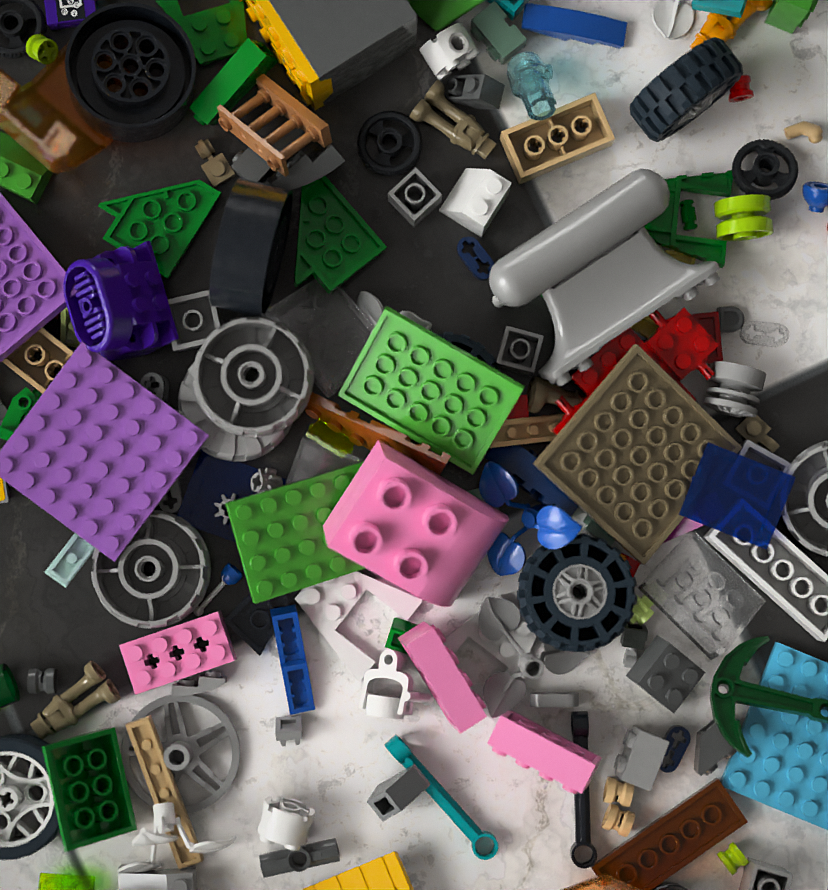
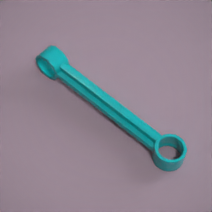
(404, 756)

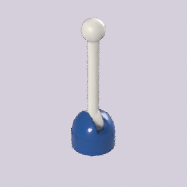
(230, 575)

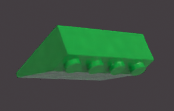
(89, 788)

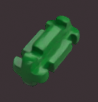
(688, 215)

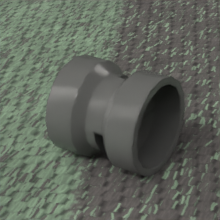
(42, 681)

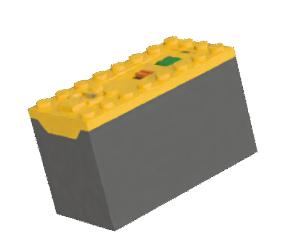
(334, 42)

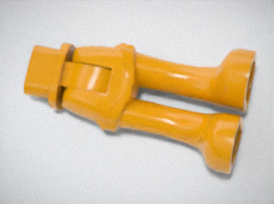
(720, 27)

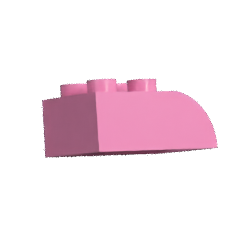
(412, 526)

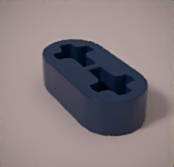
(471, 262)
(679, 749)

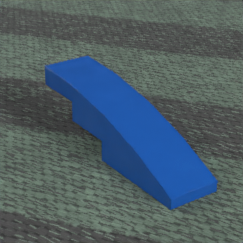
(574, 25)

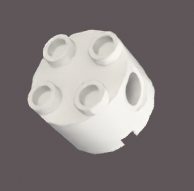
(449, 50)
(285, 822)

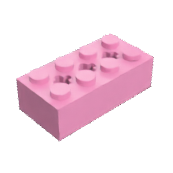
(171, 668)
(443, 678)
(544, 751)

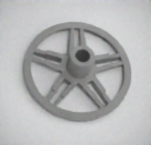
(183, 752)

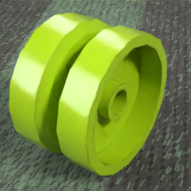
(743, 217)

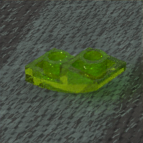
(56, 881)

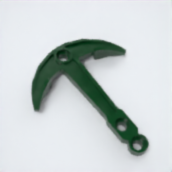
(752, 695)

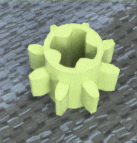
(642, 610)

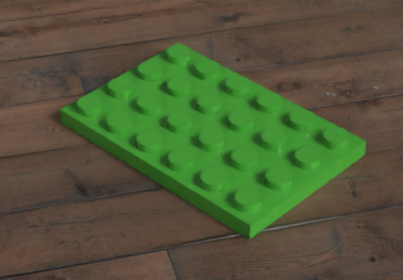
(430, 390)
(284, 534)

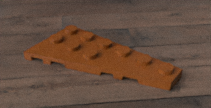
(368, 434)

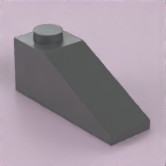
(252, 167)

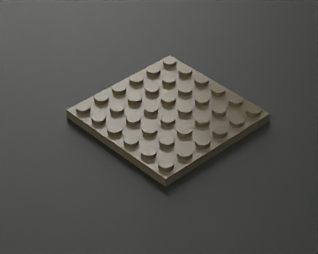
(633, 453)

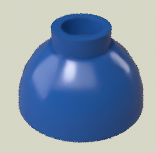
(816, 196)

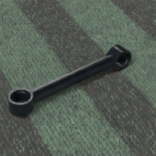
(580, 736)

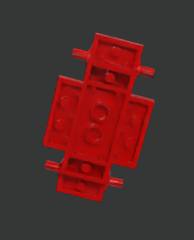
(676, 347)

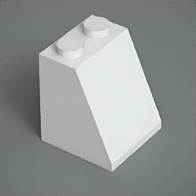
(476, 199)

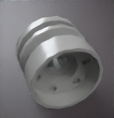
(734, 389)

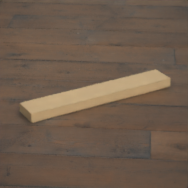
(162, 785)

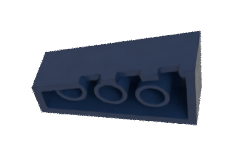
(529, 477)

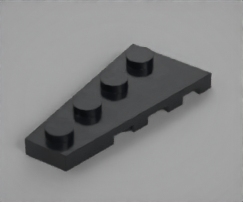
(254, 621)

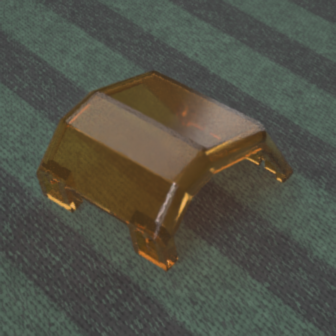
(45, 120)

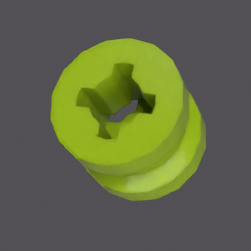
(47, 48)
(732, 858)

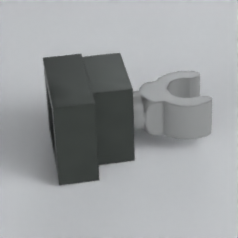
(633, 638)

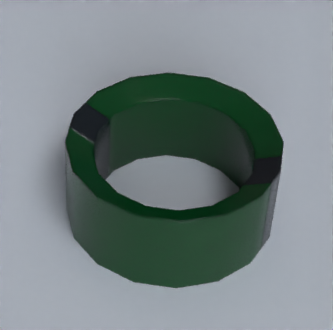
(8, 687)

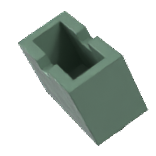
(496, 34)

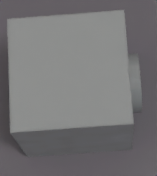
(414, 197)
(519, 351)
(764, 876)

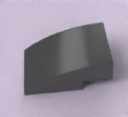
(307, 169)

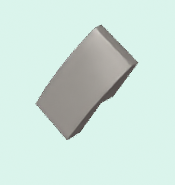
(206, 683)

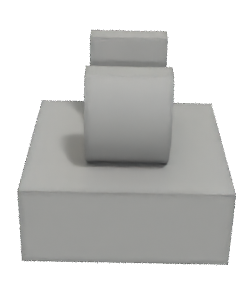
(288, 729)

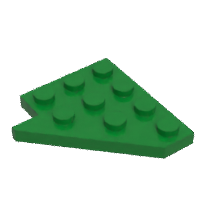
(164, 217)
(331, 237)

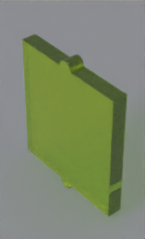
(332, 441)

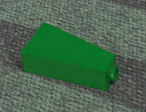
(233, 81)

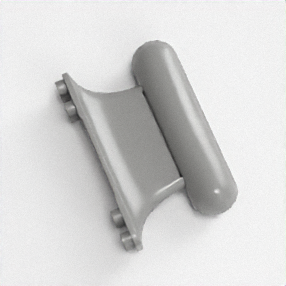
(599, 271)

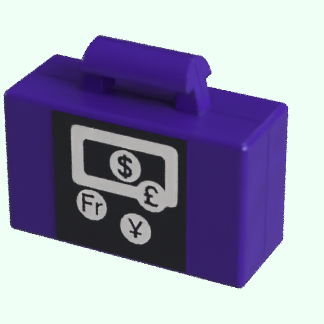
(68, 13)

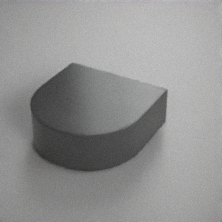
(730, 319)

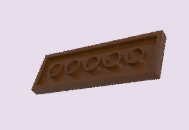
(674, 838)

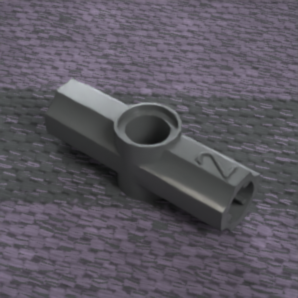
(283, 862)

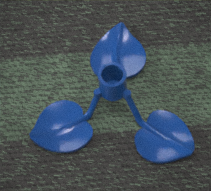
(554, 524)

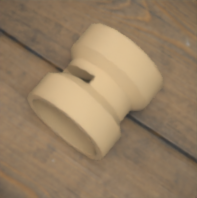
(618, 791)
(618, 820)

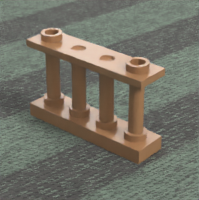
(283, 104)

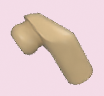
(805, 128)

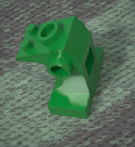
(18, 411)

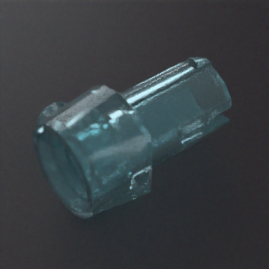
(530, 82)

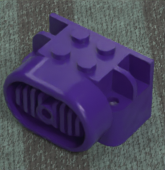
(120, 303)

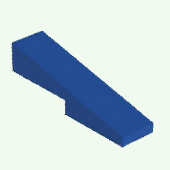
(292, 659)

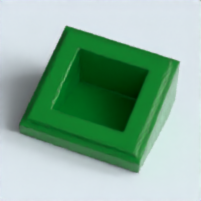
(397, 629)

